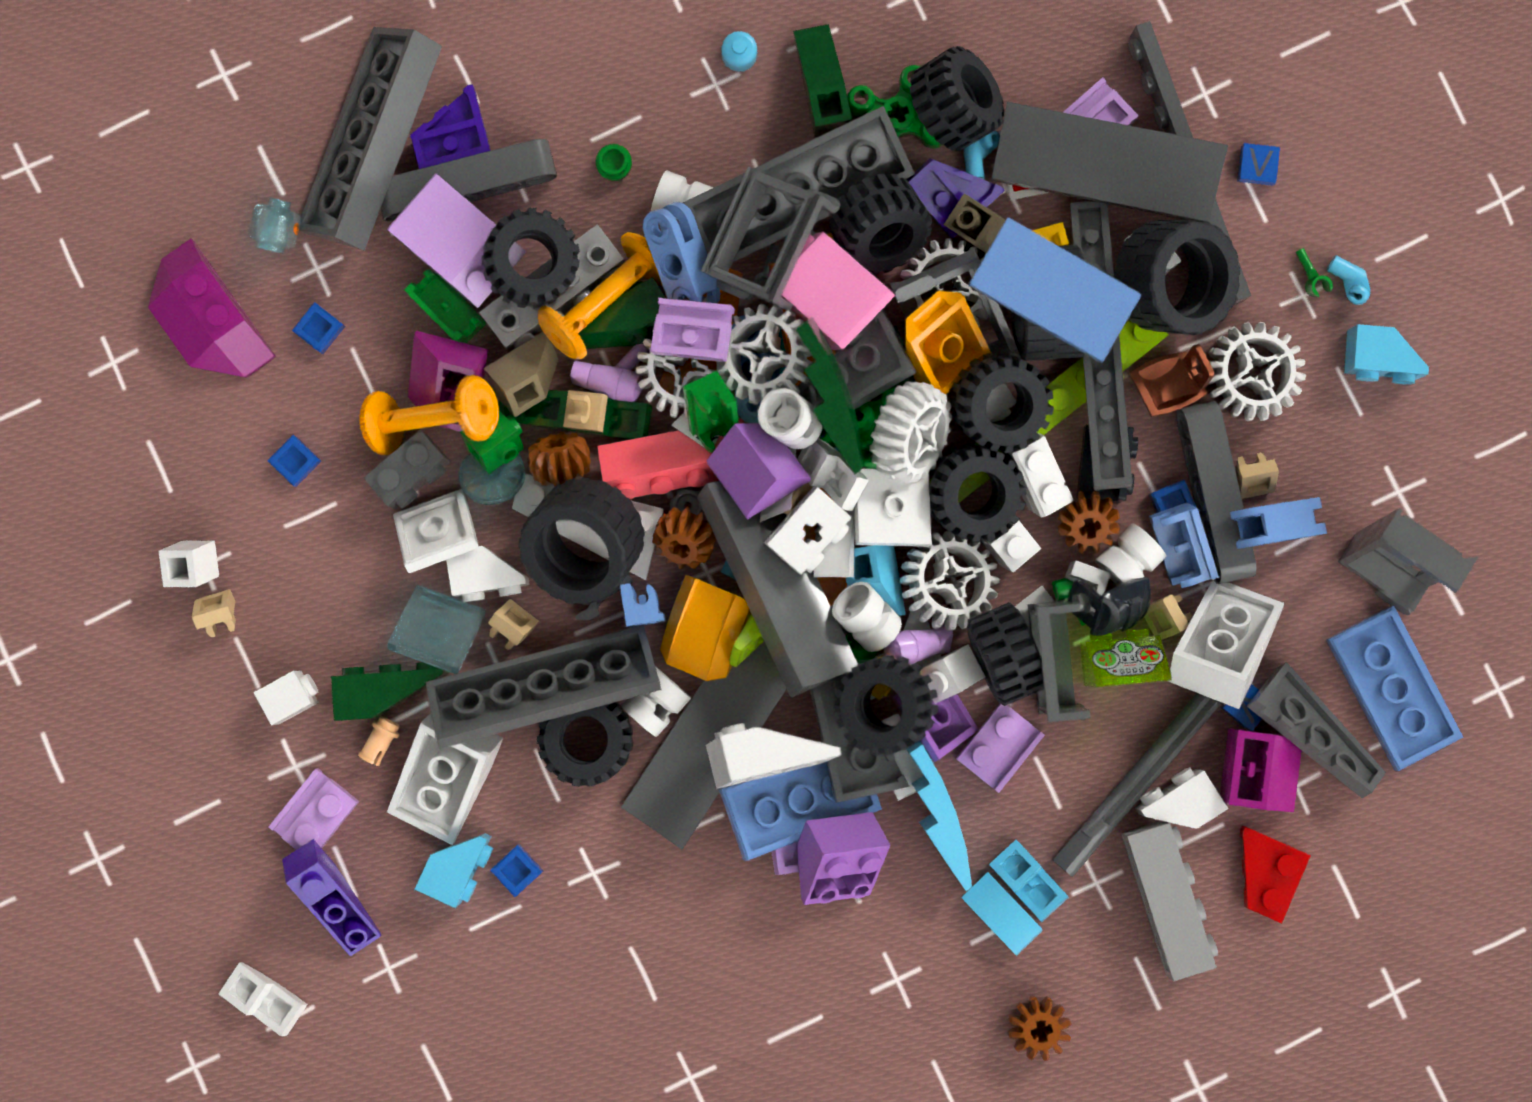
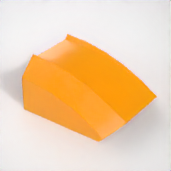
(943, 340)
(703, 629)

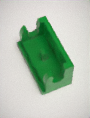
(446, 307)
(710, 408)

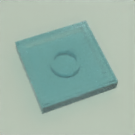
(436, 629)

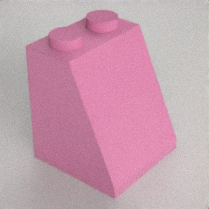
(834, 291)

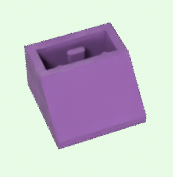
(840, 857)

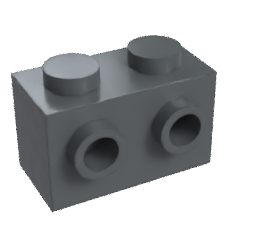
(408, 470)

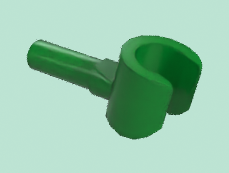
(1313, 275)
(1061, 590)

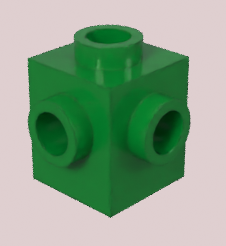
(500, 447)

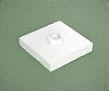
(893, 512)
(435, 531)

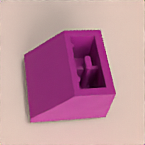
(439, 367)
(1260, 771)

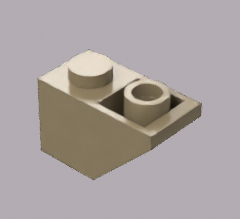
(975, 222)
(523, 374)

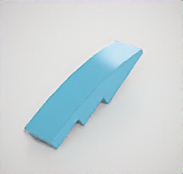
(942, 823)

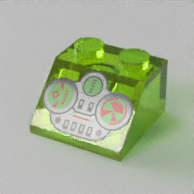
(1124, 660)

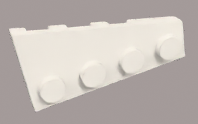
(533, 493)

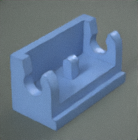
(1185, 545)
(643, 613)

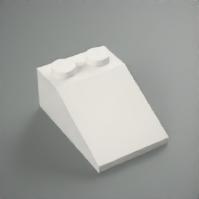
(1225, 643)
(758, 753)
(442, 783)

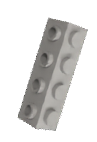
(597, 262)
(1169, 900)

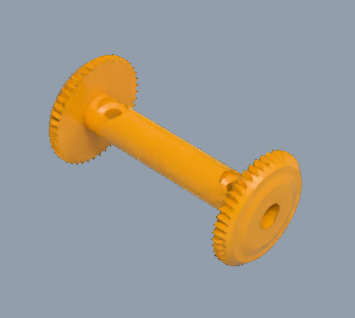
(564, 329)
(473, 408)

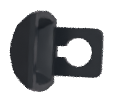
(1115, 609)

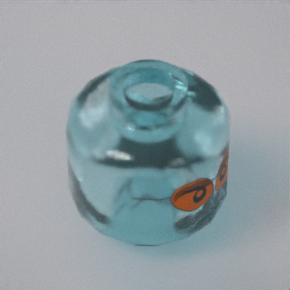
(274, 226)

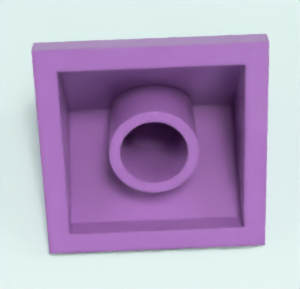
(755, 468)
(950, 727)

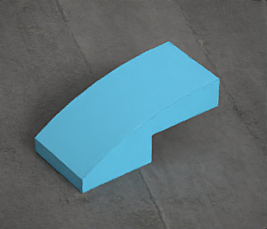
(1028, 880)
(1002, 913)

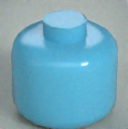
(739, 51)

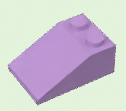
(449, 237)

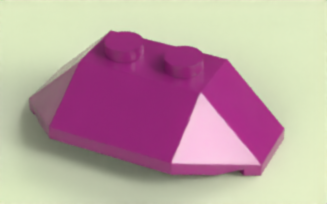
(205, 316)

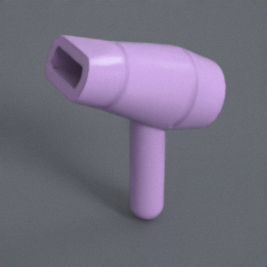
(614, 381)
(920, 644)

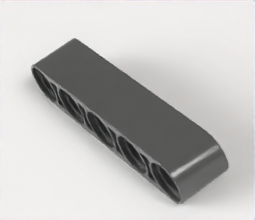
(477, 175)
(1215, 488)

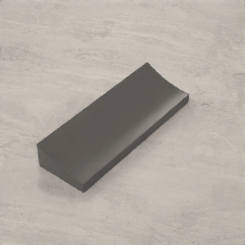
(369, 136)
(1109, 162)
(824, 164)
(784, 604)
(542, 686)
(679, 779)

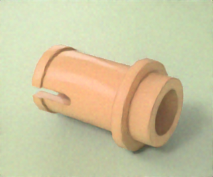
(379, 740)

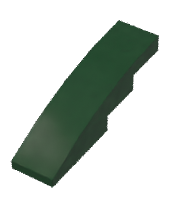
(836, 410)
(622, 418)

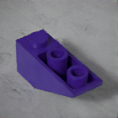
(329, 897)

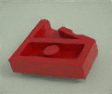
(1270, 873)

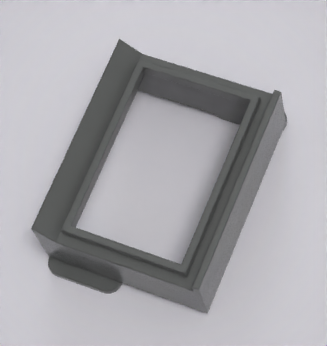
(737, 223)
(969, 261)
(1390, 548)
(1051, 636)

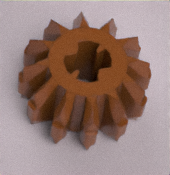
(559, 458)
(1103, 518)
(684, 538)
(1027, 1022)

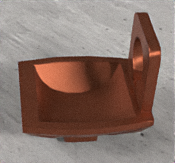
(1172, 381)

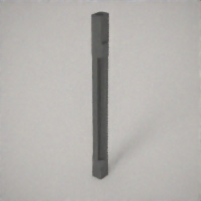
(1135, 783)

